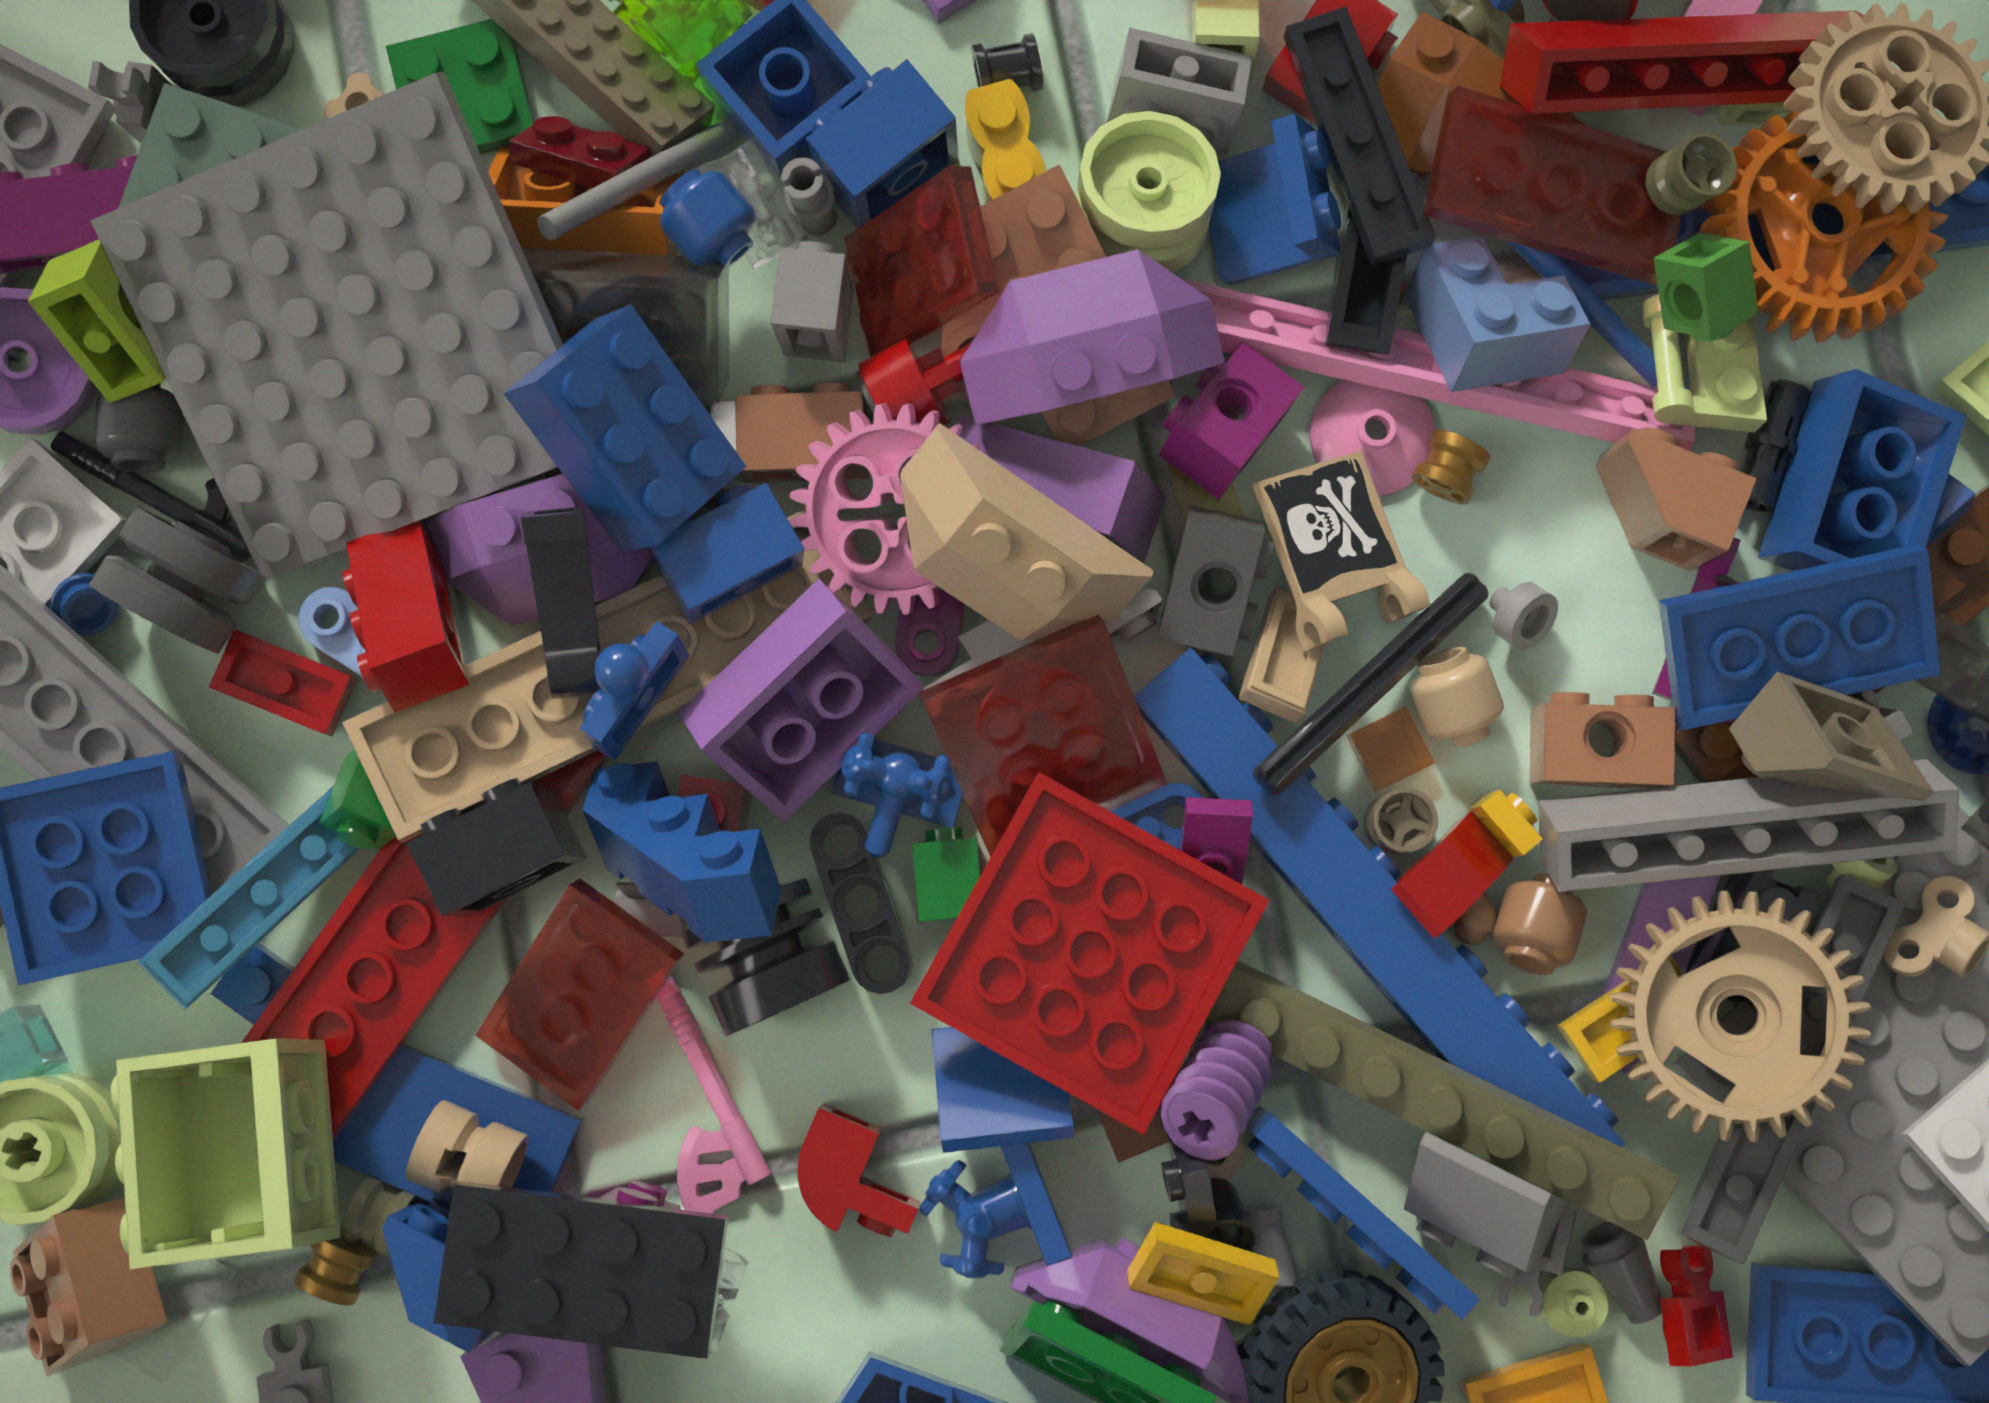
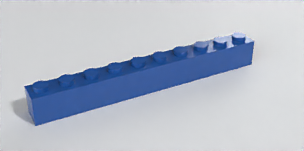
(1351, 896)

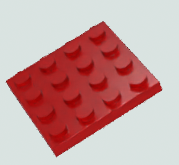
(1090, 953)

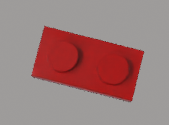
(283, 682)

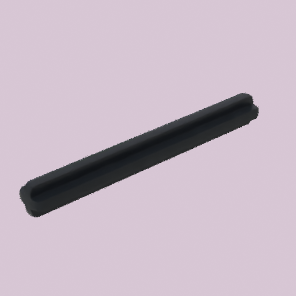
(1370, 684)

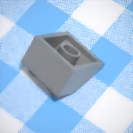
(1481, 1205)

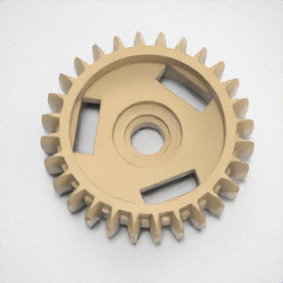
(1766, 1061)

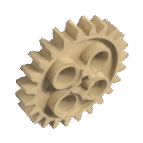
(1892, 108)

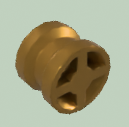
(1451, 467)
(335, 1270)

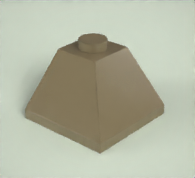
(1824, 742)

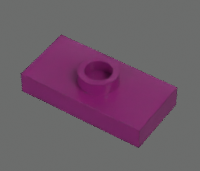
(1218, 833)

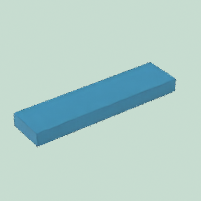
(247, 907)

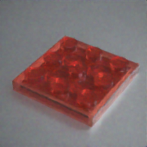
(1045, 710)

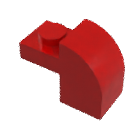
(833, 1181)

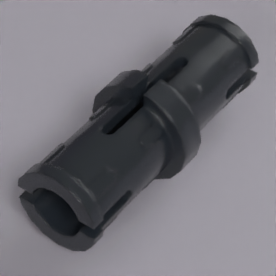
(1774, 441)

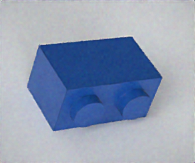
(728, 551)

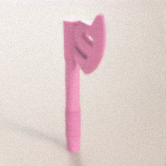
(734, 1134)

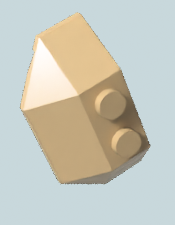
(1008, 544)

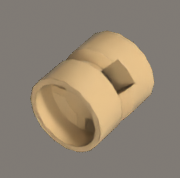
(491, 1156)

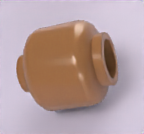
(1539, 925)

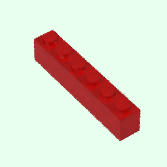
(1658, 61)

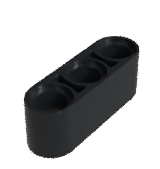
(837, 881)

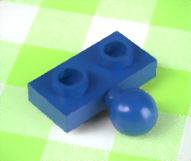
(630, 685)

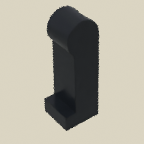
(564, 598)

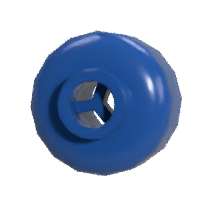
(707, 218)

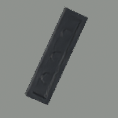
(1359, 136)

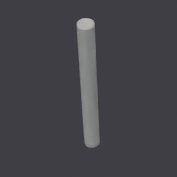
(636, 179)

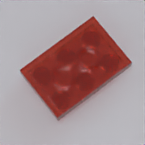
(921, 261)
(579, 994)

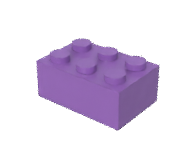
(799, 700)

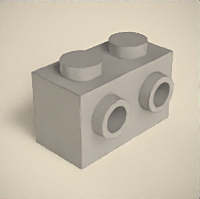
(1184, 81)

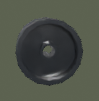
(216, 46)

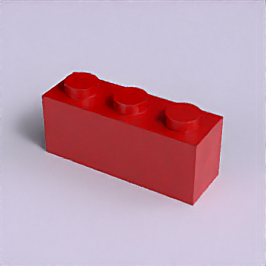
(404, 617)

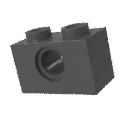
(1208, 542)

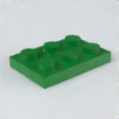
(1096, 1365)

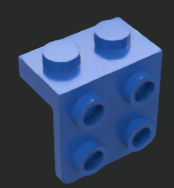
(1275, 206)

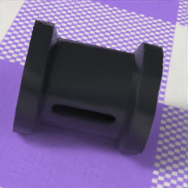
(1011, 61)

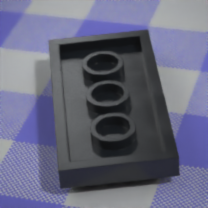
(581, 1269)

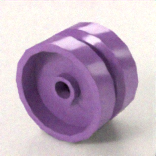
(52, 388)

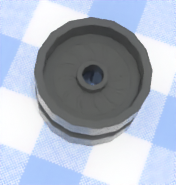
(177, 580)

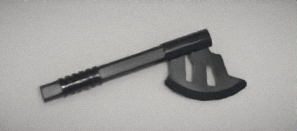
(208, 521)

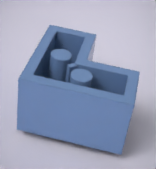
(1489, 328)

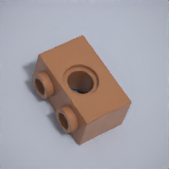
(1641, 750)

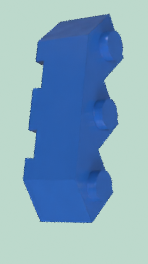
(680, 855)

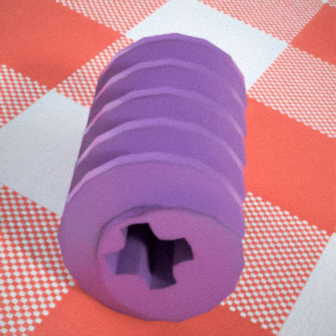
(1217, 1089)

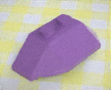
(1087, 337)
(489, 561)
(1098, 1290)

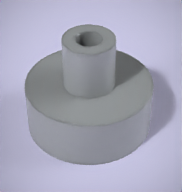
(1523, 614)

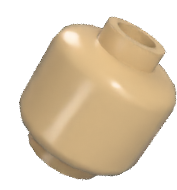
(1456, 696)

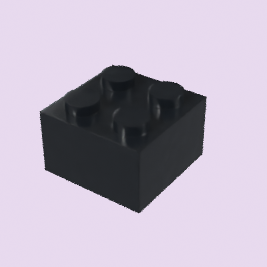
(496, 848)

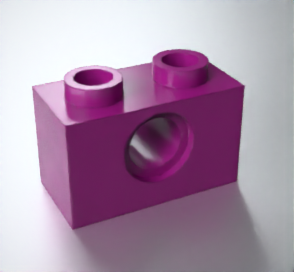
(1228, 420)

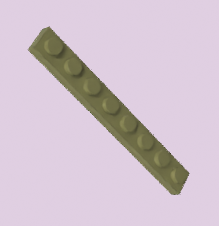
(1449, 1102)

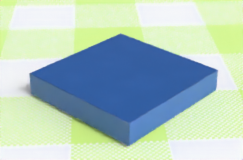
(991, 1099)

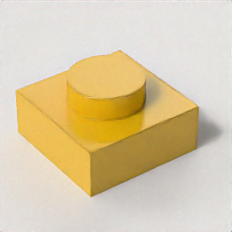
(1508, 821)

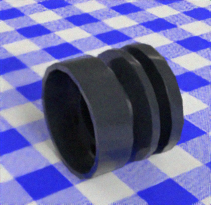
(773, 969)

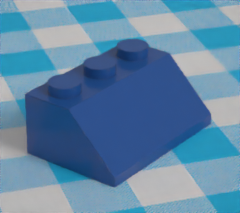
(1861, 473)

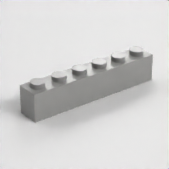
(1735, 830)

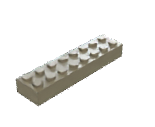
(607, 68)

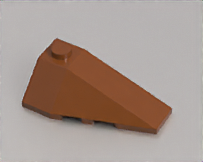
(1423, 72)

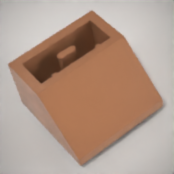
(1674, 499)
(82, 1288)

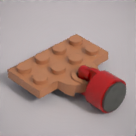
(1028, 234)

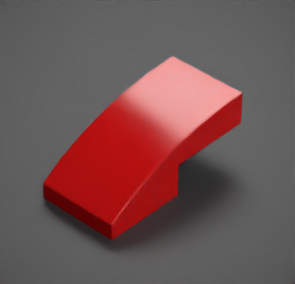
(1452, 874)

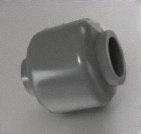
(140, 430)

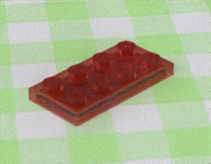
(1548, 185)

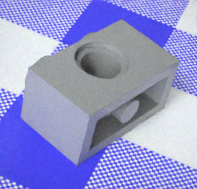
(812, 302)

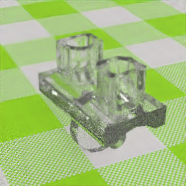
(754, 180)

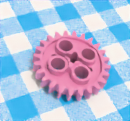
(884, 451)

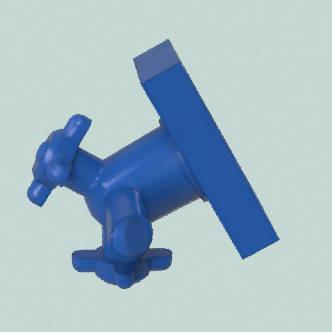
(897, 784)
(996, 1211)

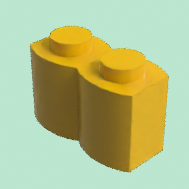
(1001, 137)

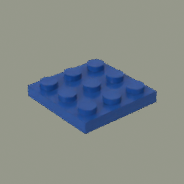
(98, 865)

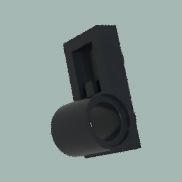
(1205, 1204)

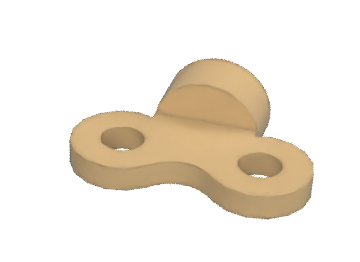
(1940, 933)

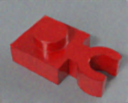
(1694, 1315)

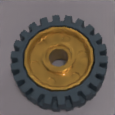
(1338, 1327)

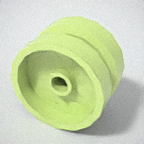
(1149, 187)
(55, 1145)

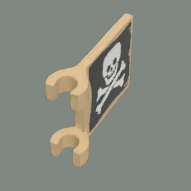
(1335, 545)

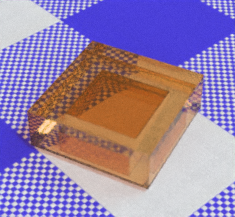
(1390, 749)

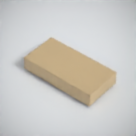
(1279, 669)

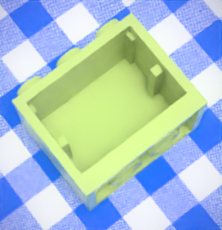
(225, 1151)

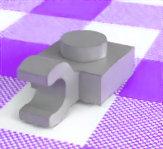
(132, 93)

